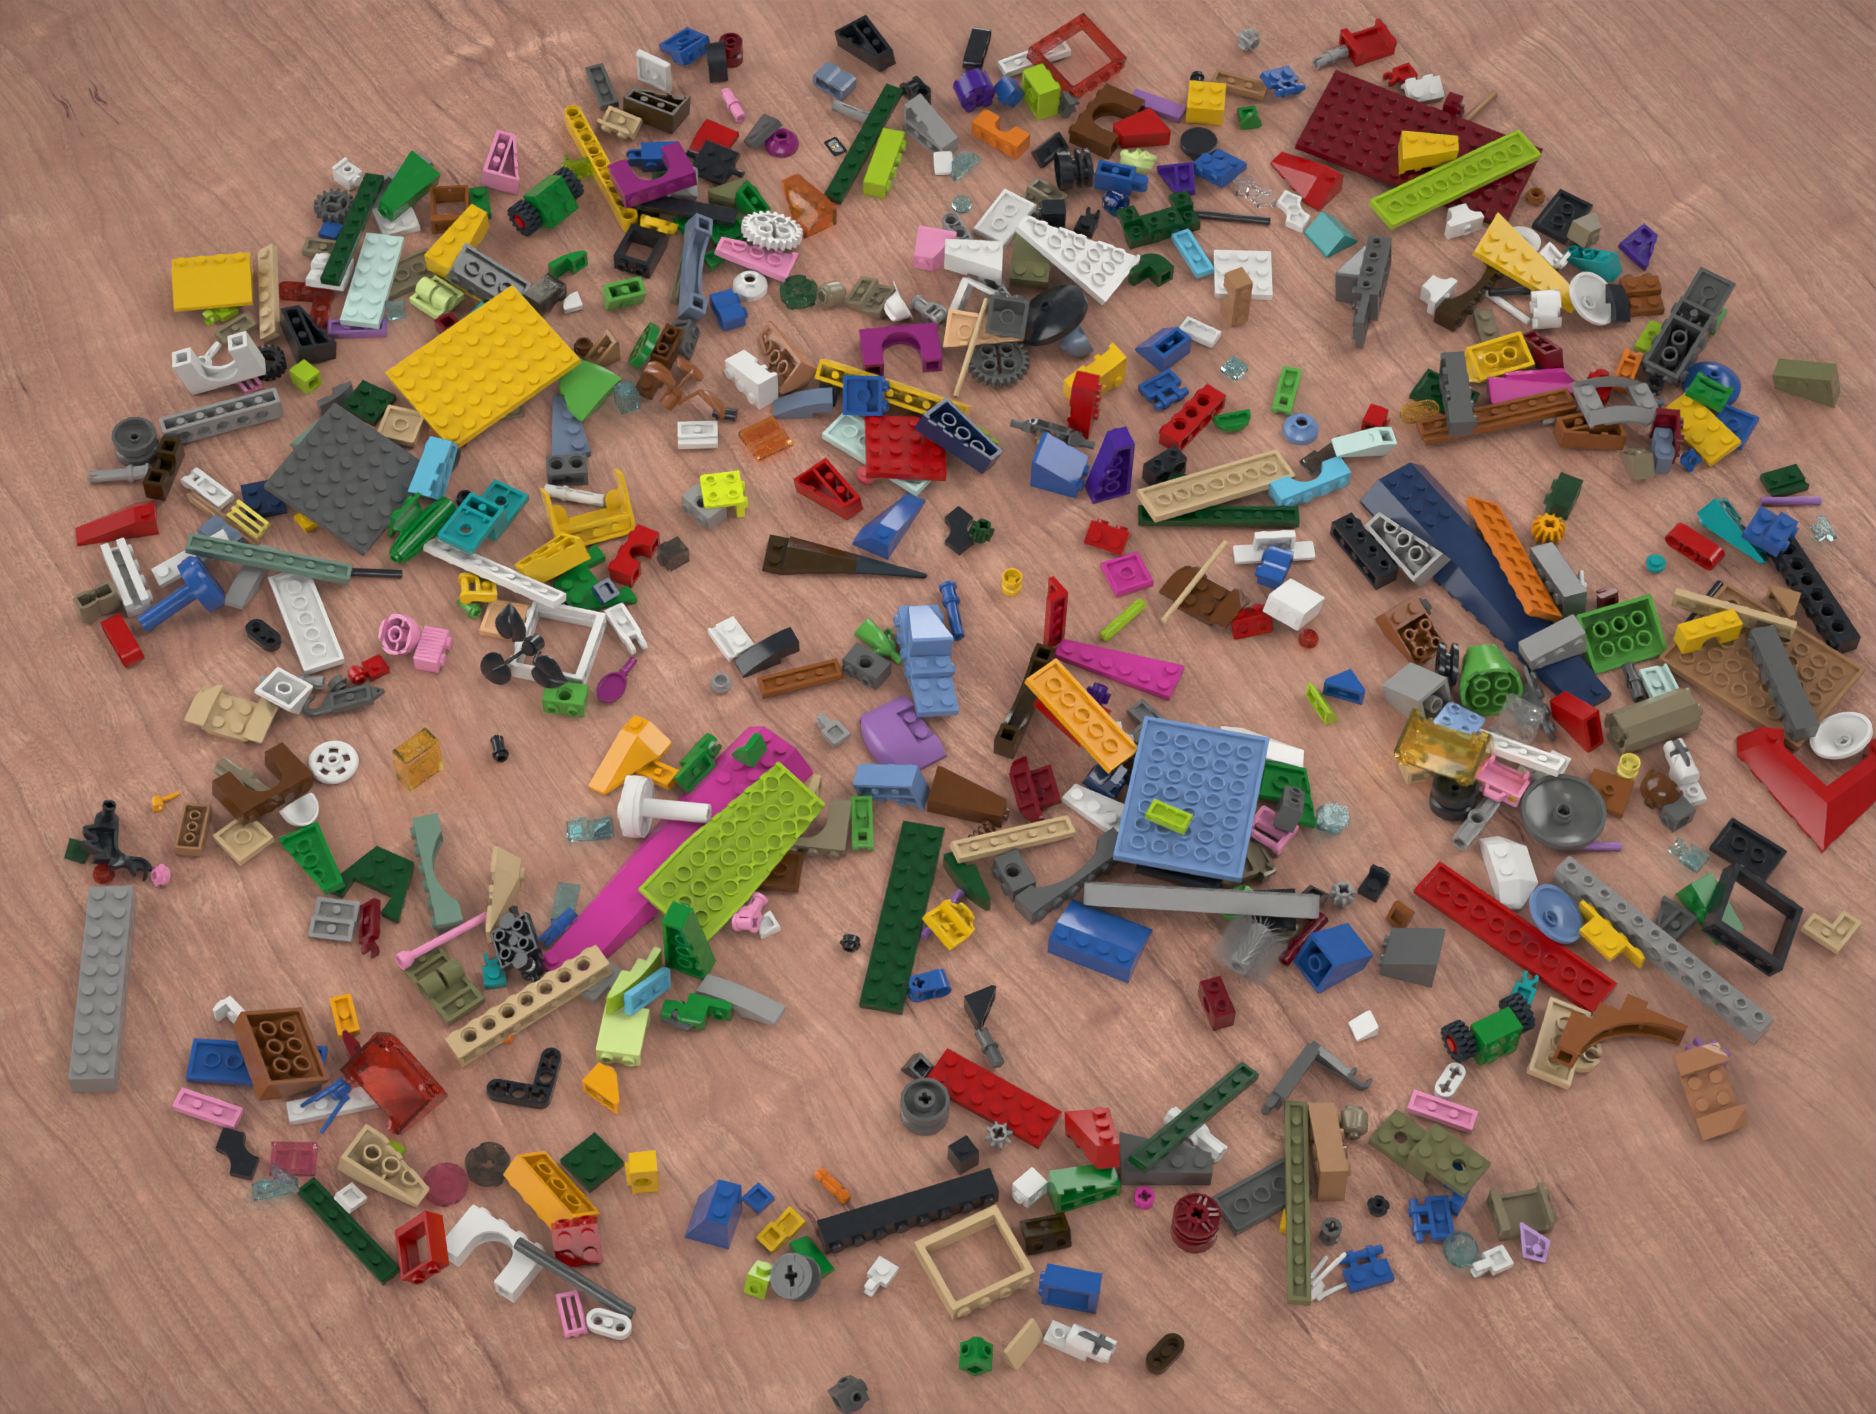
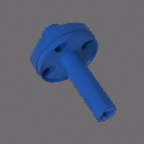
(199, 585)

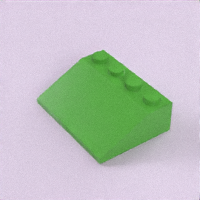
(1622, 634)

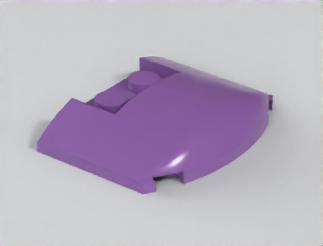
(899, 736)

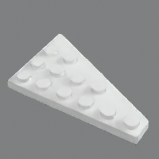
(1090, 264)

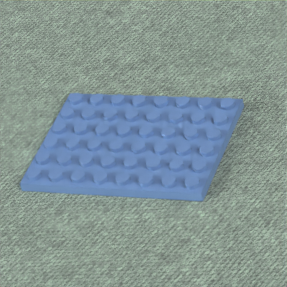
(1205, 774)

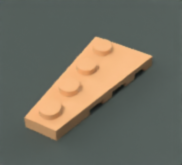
(960, 329)

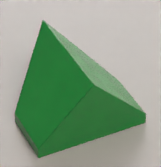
(750, 200)

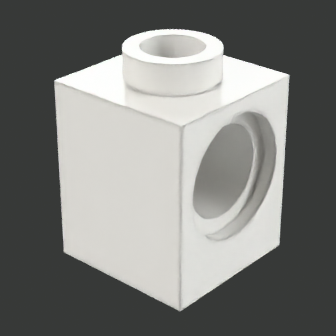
(1029, 1188)

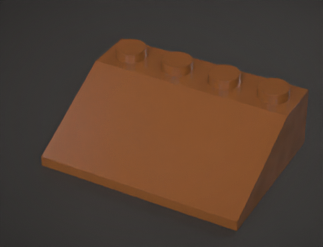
(279, 1052)

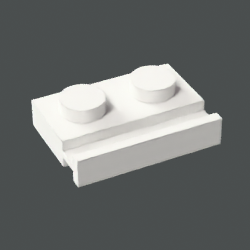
(697, 435)
(730, 638)

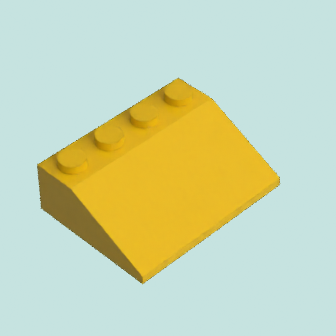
(212, 281)

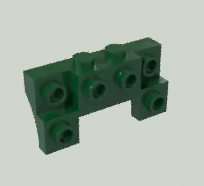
(1158, 224)

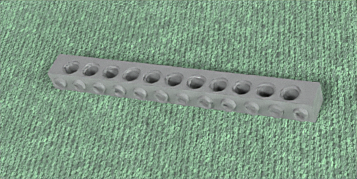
(1664, 951)

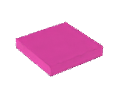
(1126, 574)

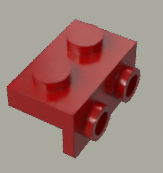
(1107, 537)
(1251, 622)

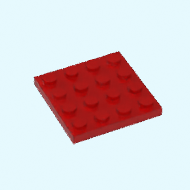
(900, 451)

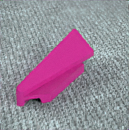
(1526, 383)

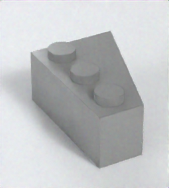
(1554, 643)

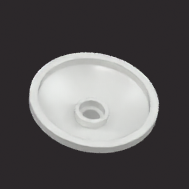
(1588, 298)
(1842, 735)

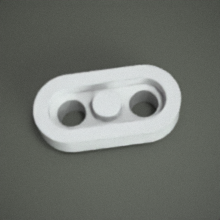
(610, 1323)

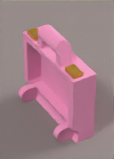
(1503, 782)

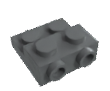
(1007, 315)

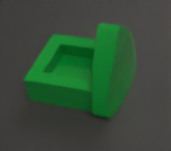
(1248, 118)
(751, 751)

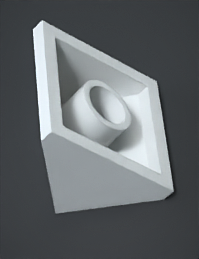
(285, 690)

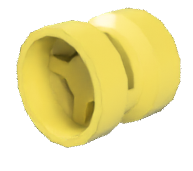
(1628, 766)

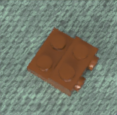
(1643, 294)

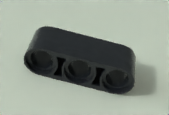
(977, 48)

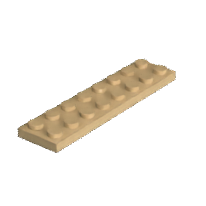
(1213, 485)

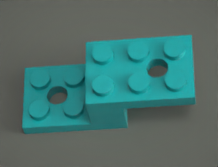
(483, 517)

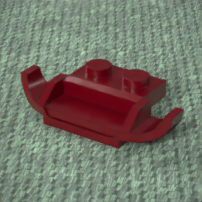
(1033, 789)

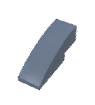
(804, 404)

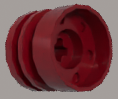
(1195, 1223)

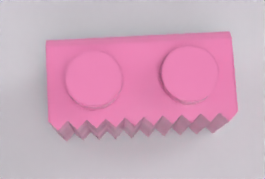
(432, 649)

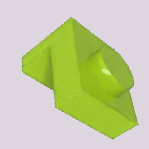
(758, 1280)

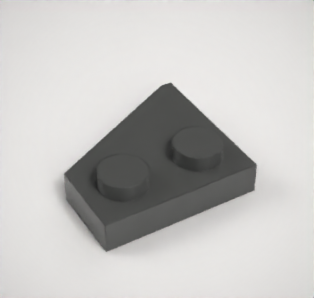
(762, 130)

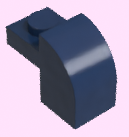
(1104, 783)

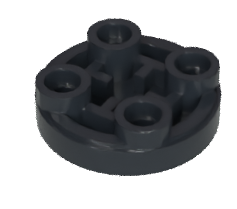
(1198, 141)

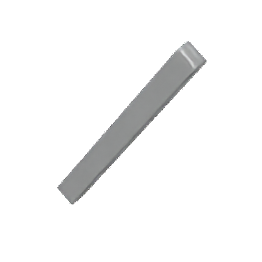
(1201, 899)

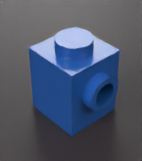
(1009, 91)

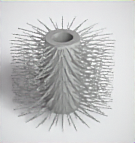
(1250, 946)

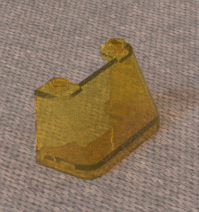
(1443, 749)

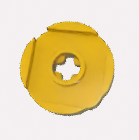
(658, 224)

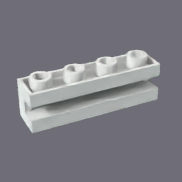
(126, 578)

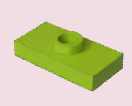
(1644, 342)
(1169, 816)

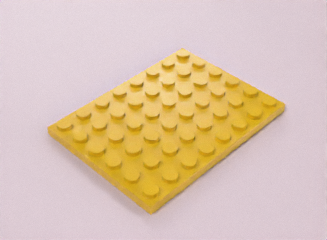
(483, 367)

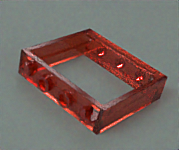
(1081, 22)

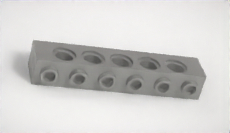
(223, 416)

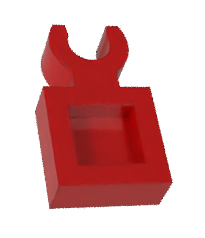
(1400, 74)

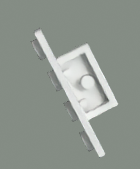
(1262, 540)

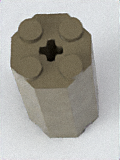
(1653, 720)

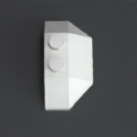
(1508, 871)

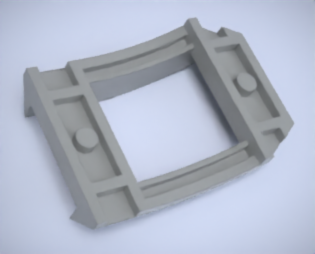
(1596, 414)

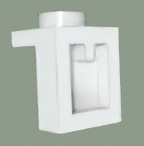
(227, 1007)

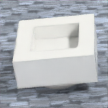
(350, 1198)

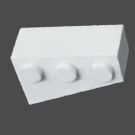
(752, 379)

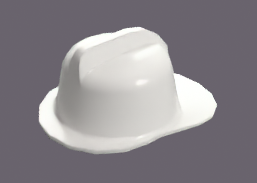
(896, 308)

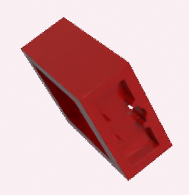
(407, 1235)

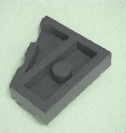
(1675, 919)

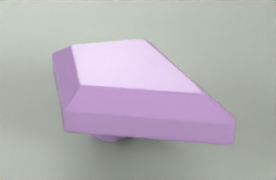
(1533, 1244)

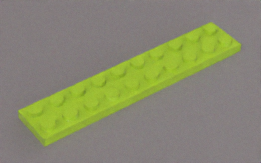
(1454, 179)

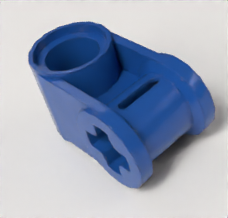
(930, 985)

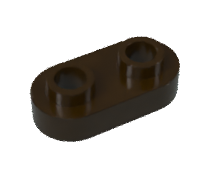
(1163, 1354)

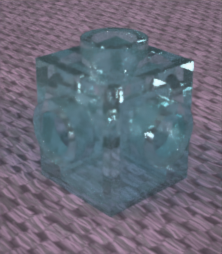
(1332, 818)

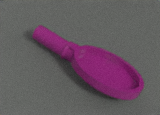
(614, 684)

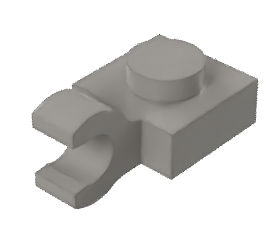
(832, 732)

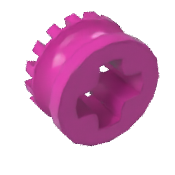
(1139, 1201)

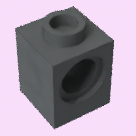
(1677, 814)

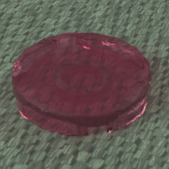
(446, 1183)

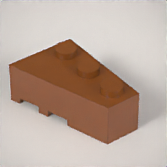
(1574, 432)

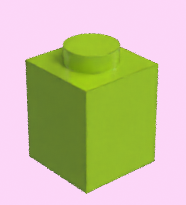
(305, 376)

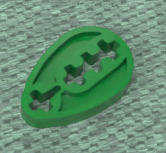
(644, 345)

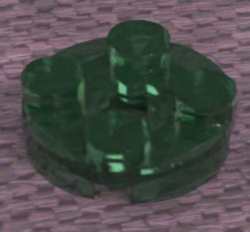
(798, 301)

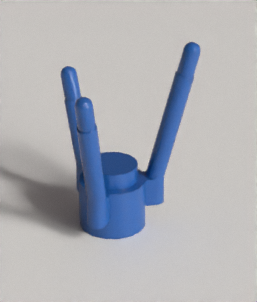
(337, 1090)

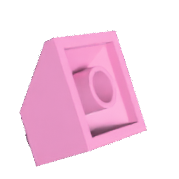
(930, 247)

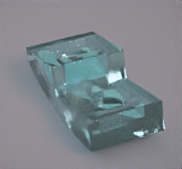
(589, 830)

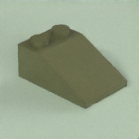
(1028, 266)

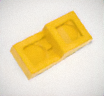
(782, 1230)

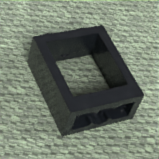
(642, 236)

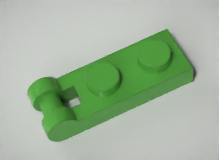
(1286, 390)
(862, 822)

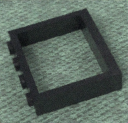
(1738, 942)

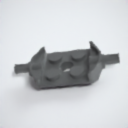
(1074, 437)

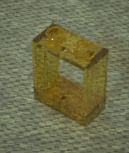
(429, 763)

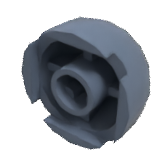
(1076, 343)

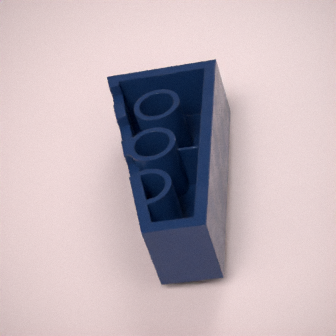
(959, 435)

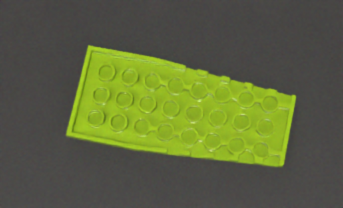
(735, 850)

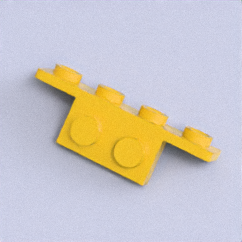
(1605, 938)

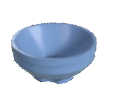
(1300, 434)

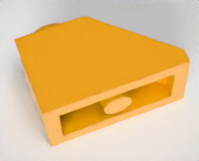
(603, 1086)

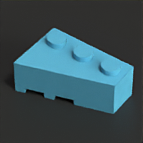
(434, 469)

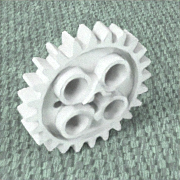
(771, 230)

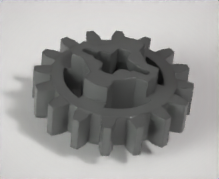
(333, 205)

